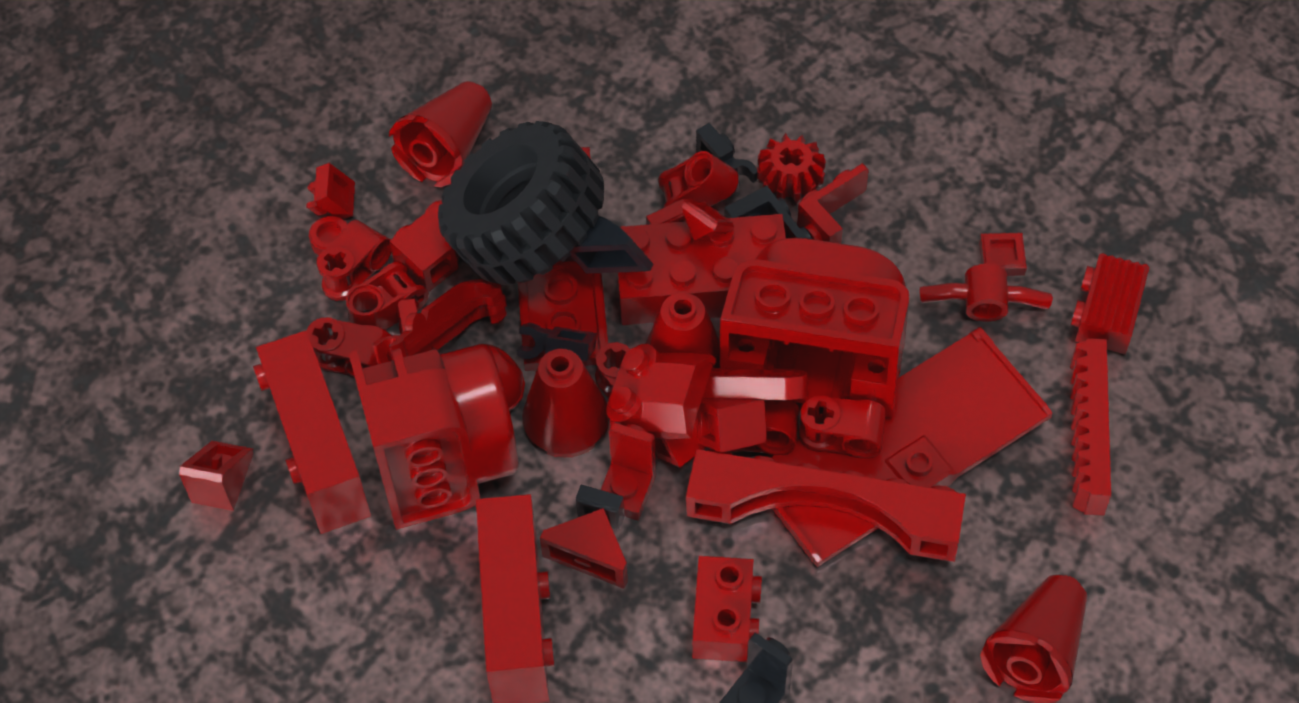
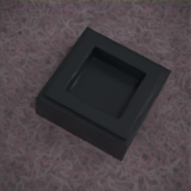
(593, 499)

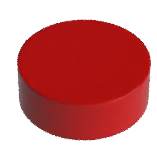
(325, 231)

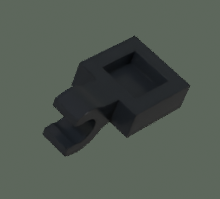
(721, 147)
(580, 342)

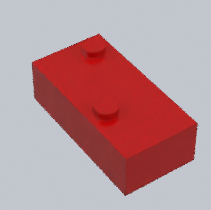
(313, 431)
(512, 601)

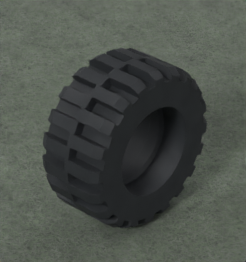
(521, 203)

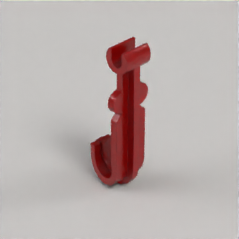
(445, 319)

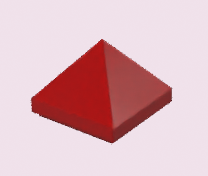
(705, 220)

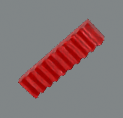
(1090, 427)

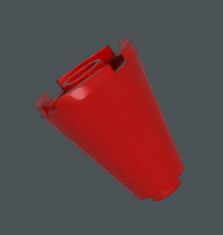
(441, 133)
(684, 328)
(564, 406)
(1039, 642)

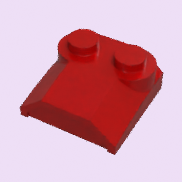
(660, 391)

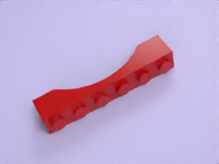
(916, 516)

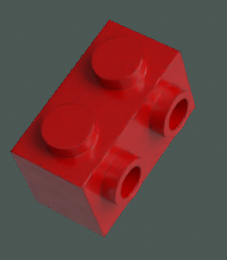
(724, 608)

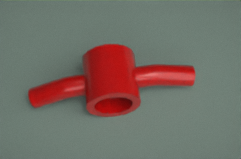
(986, 293)

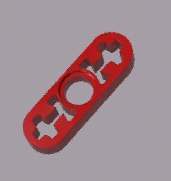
(757, 384)

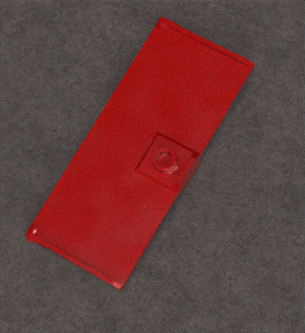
(943, 424)

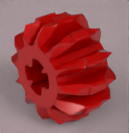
(791, 167)

